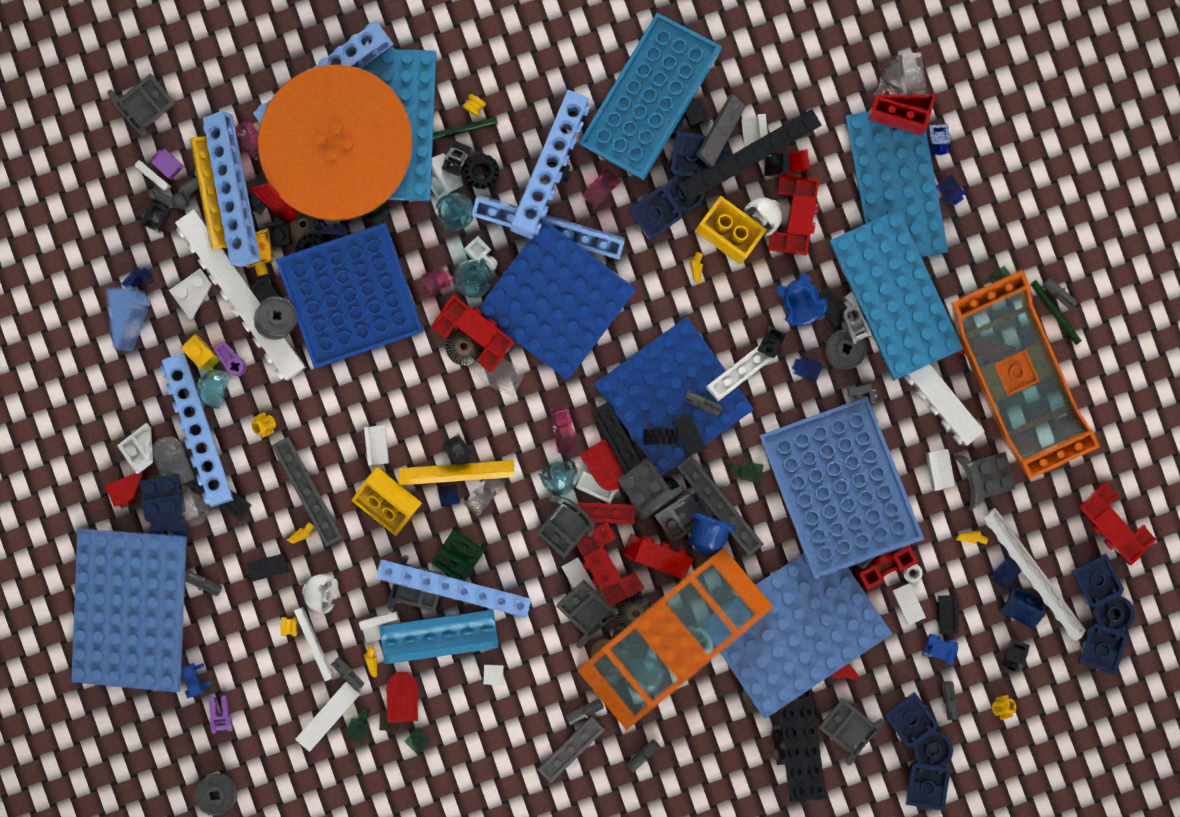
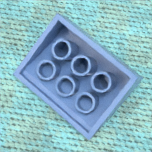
(127, 315)

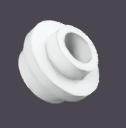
(918, 575)

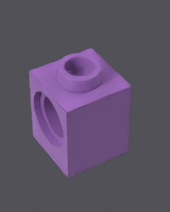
(167, 164)

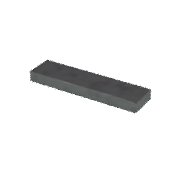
(721, 130)
(571, 749)

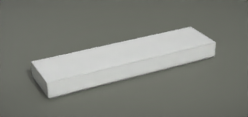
(737, 374)
(314, 643)
(327, 716)

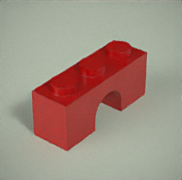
(884, 564)

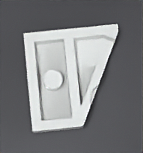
(192, 292)
(138, 448)

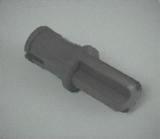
(1059, 293)
(703, 403)
(203, 583)
(347, 674)
(950, 700)
(585, 711)
(643, 755)

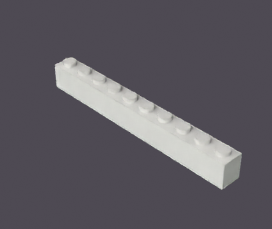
(238, 292)
(940, 398)

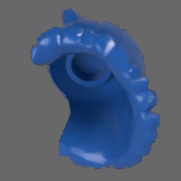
(802, 301)
(708, 534)

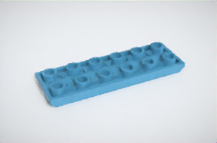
(438, 636)

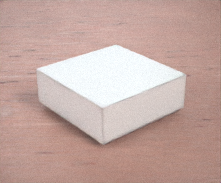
(493, 674)

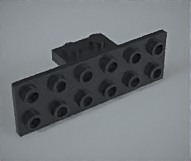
(799, 749)

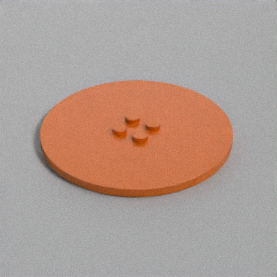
(335, 142)

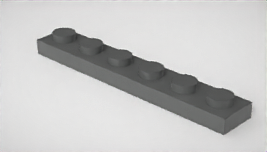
(307, 491)
(719, 504)

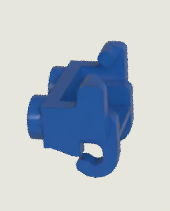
(940, 649)
(192, 680)

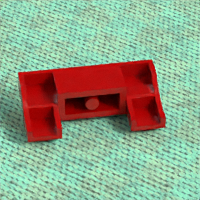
(800, 218)
(477, 328)
(1113, 528)
(603, 569)

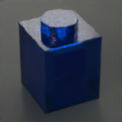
(807, 368)

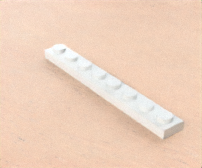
(1034, 574)

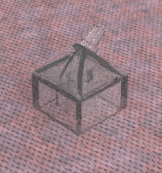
(903, 76)

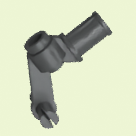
(180, 199)

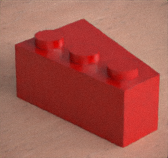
(903, 111)
(658, 556)

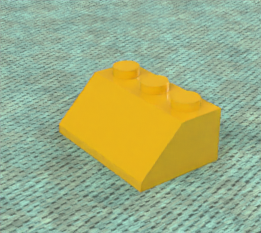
(730, 230)
(386, 501)

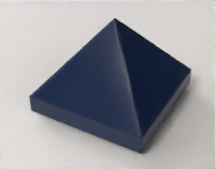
(448, 495)

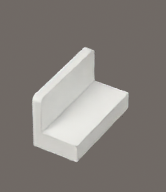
(753, 128)
(441, 180)
(376, 445)
(940, 469)
(371, 626)

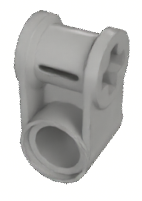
(856, 326)

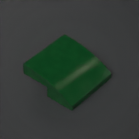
(458, 556)

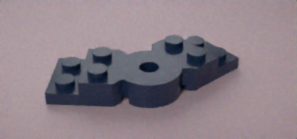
(665, 205)
(164, 505)
(1105, 637)
(927, 774)

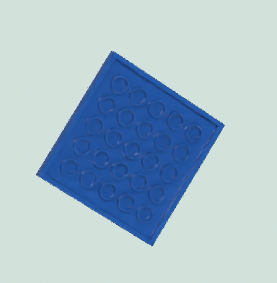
(349, 295)
(556, 300)
(652, 388)

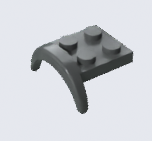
(143, 103)
(987, 476)
(648, 488)
(676, 514)
(566, 526)
(413, 596)
(586, 611)
(849, 728)

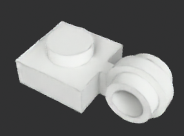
(478, 250)

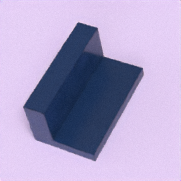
(1024, 607)

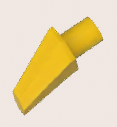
(696, 267)
(301, 534)
(972, 537)
(371, 661)

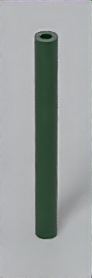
(465, 128)
(1056, 313)

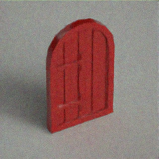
(274, 202)
(603, 465)
(402, 698)

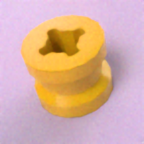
(474, 105)
(289, 626)

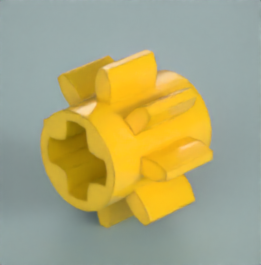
(263, 425)
(1004, 707)

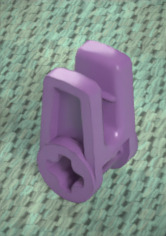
(229, 357)
(226, 717)

